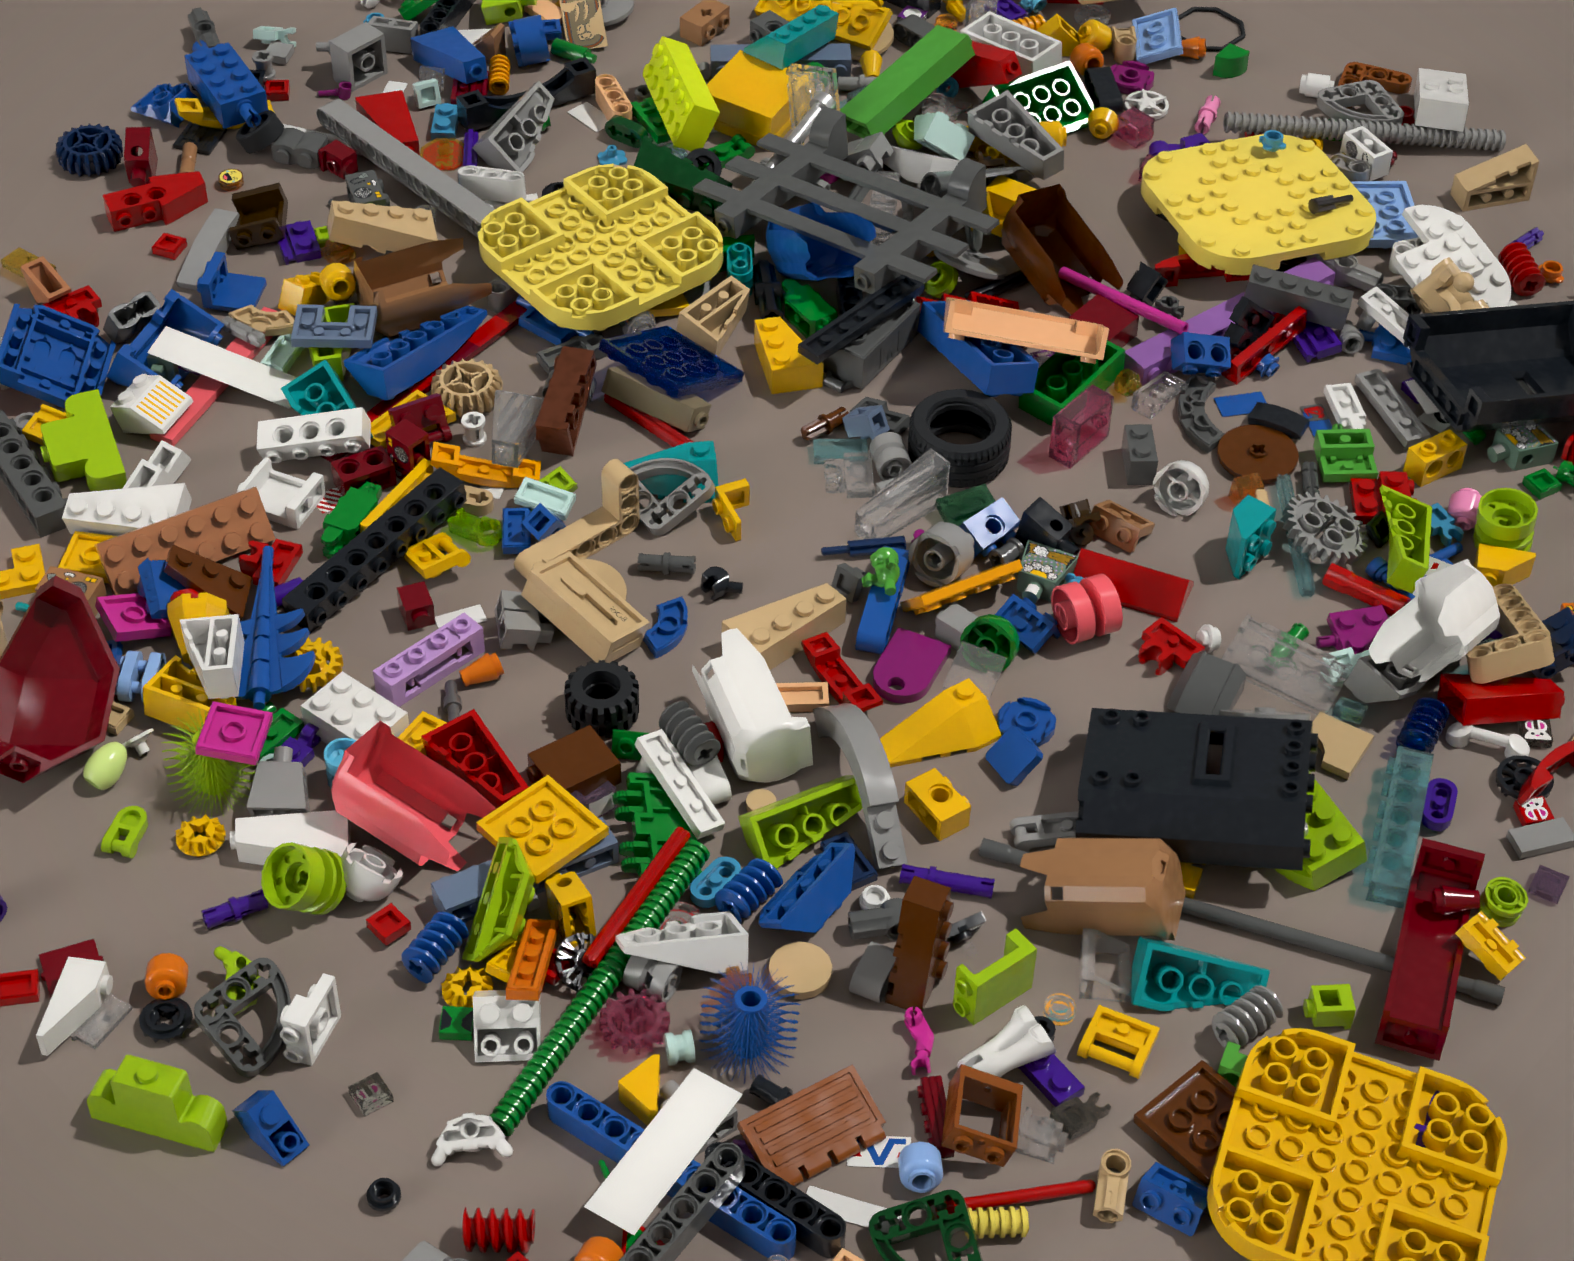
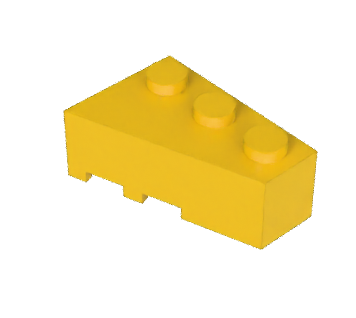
(780, 360)
(174, 693)

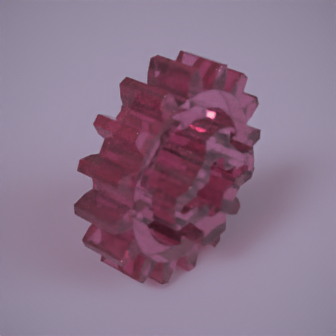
(634, 1021)

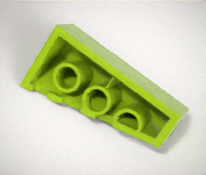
(1408, 538)
(795, 822)

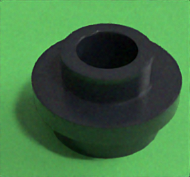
(381, 1187)

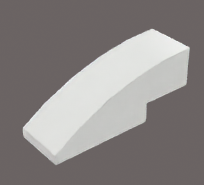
(161, 469)

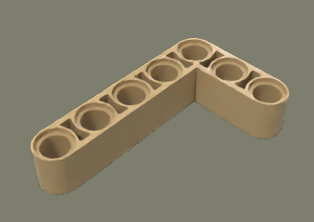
(597, 529)
(1523, 650)

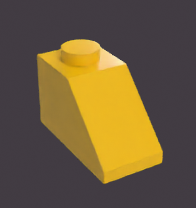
(1059, 29)
(1503, 564)

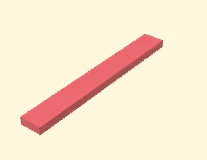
(205, 392)

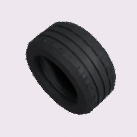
(966, 413)

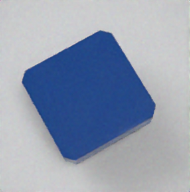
(1014, 756)

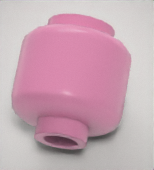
(1464, 507)

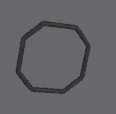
(1227, 15)

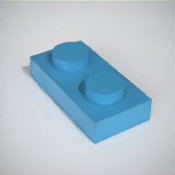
(444, 121)

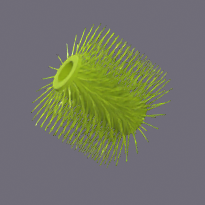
(211, 772)

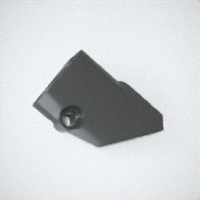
(937, 182)

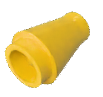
(871, 63)

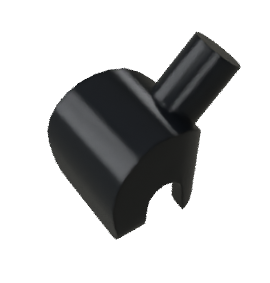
(717, 580)

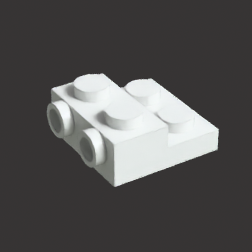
(310, 1021)

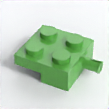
(1345, 454)

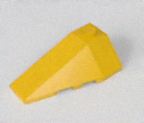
(947, 723)

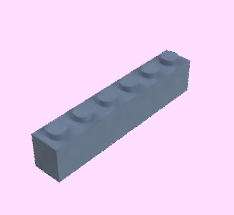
(462, 891)

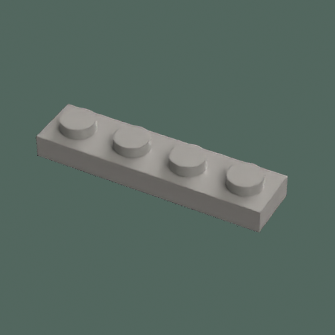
(1392, 408)

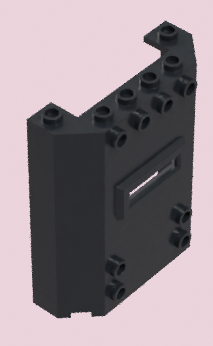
(1476, 356)
(1150, 781)

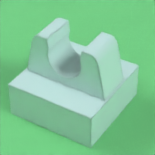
(427, 93)

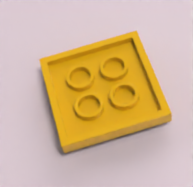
(547, 826)

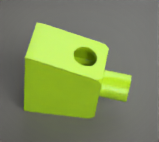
(504, 10)

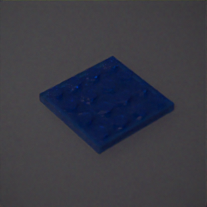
(671, 361)

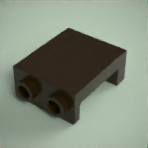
(261, 216)

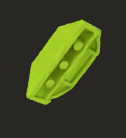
(502, 902)

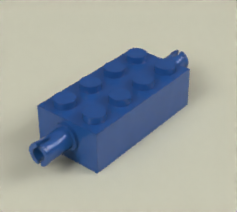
(226, 84)

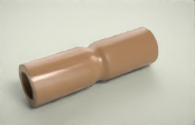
(188, 157)

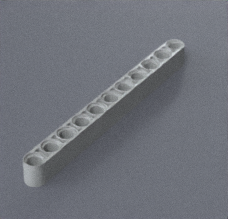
(404, 165)

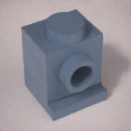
(866, 422)

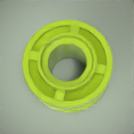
(1503, 901)

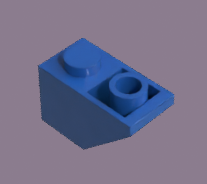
(271, 1126)

